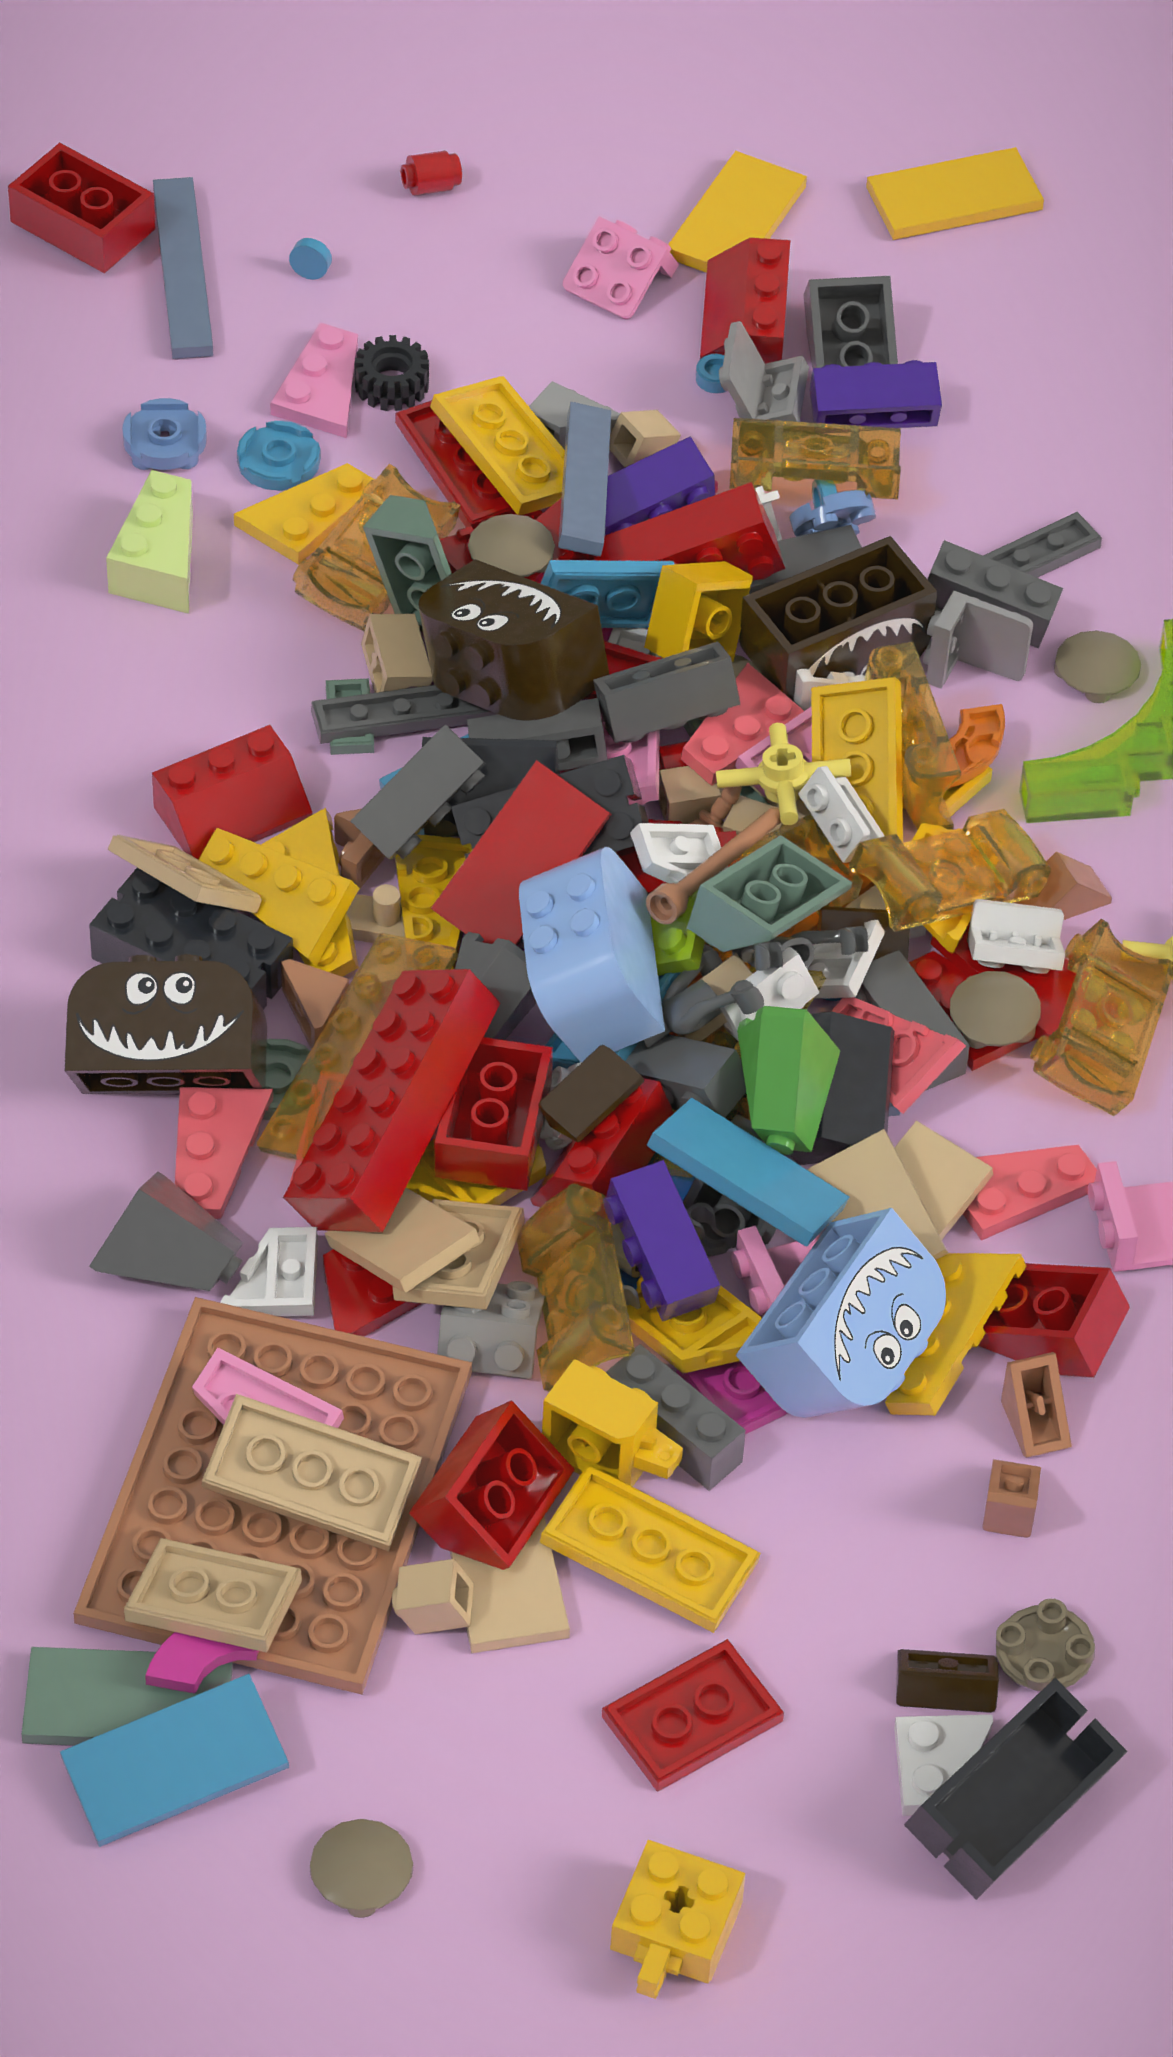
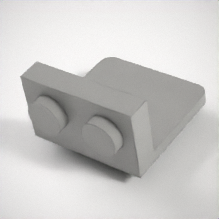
(759, 388)
(977, 636)
(495, 1338)

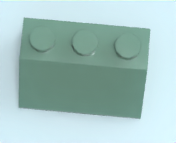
(406, 552)
(763, 896)

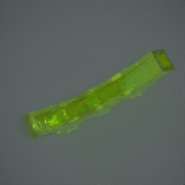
(1108, 773)

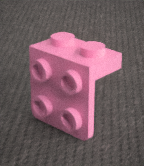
(617, 267)
(1132, 1220)
(763, 1269)

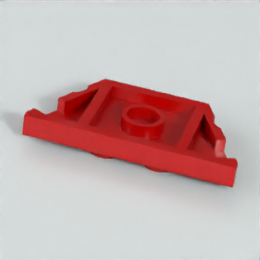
(358, 1297)

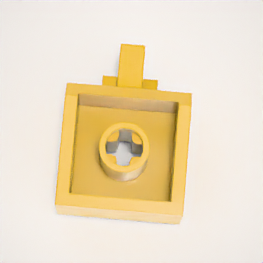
(697, 607)
(607, 1426)
(676, 1915)

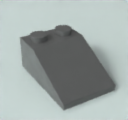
(850, 321)

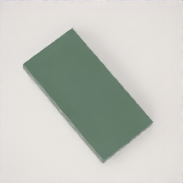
(93, 1691)

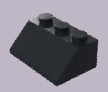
(505, 768)
(859, 1088)

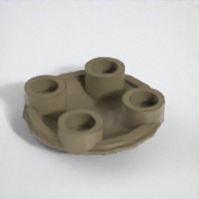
(513, 544)
(1097, 664)
(995, 1009)
(1044, 1645)
(361, 1866)

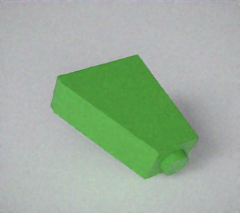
(786, 1075)

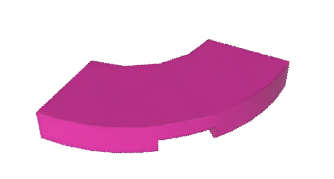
(187, 1659)

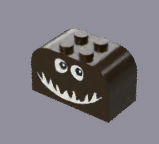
(837, 615)
(511, 642)
(164, 1028)

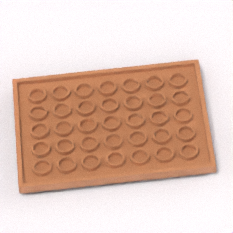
(346, 1585)

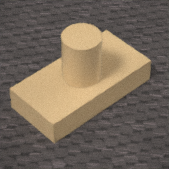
(376, 914)

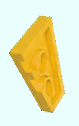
(305, 514)

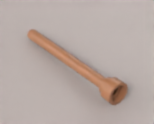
(671, 899)

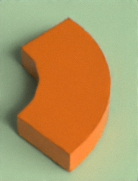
(977, 740)

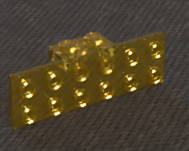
(332, 1056)

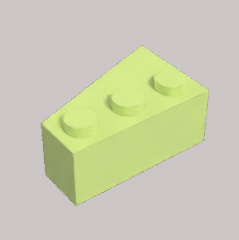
(155, 545)

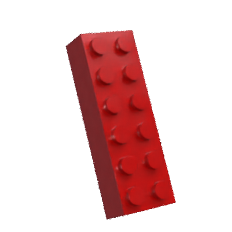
(392, 1100)

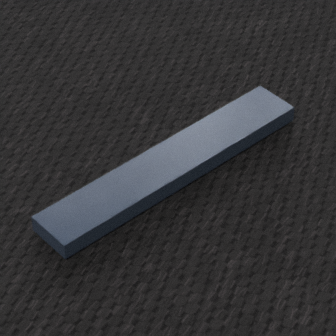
(182, 268)
(585, 479)

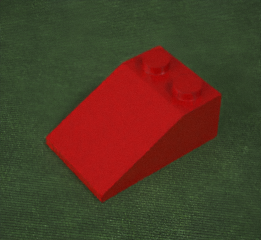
(1060, 1312)

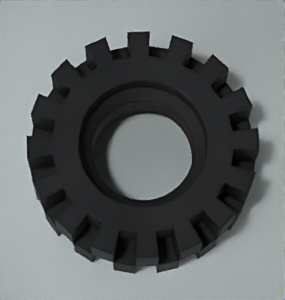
(391, 389)

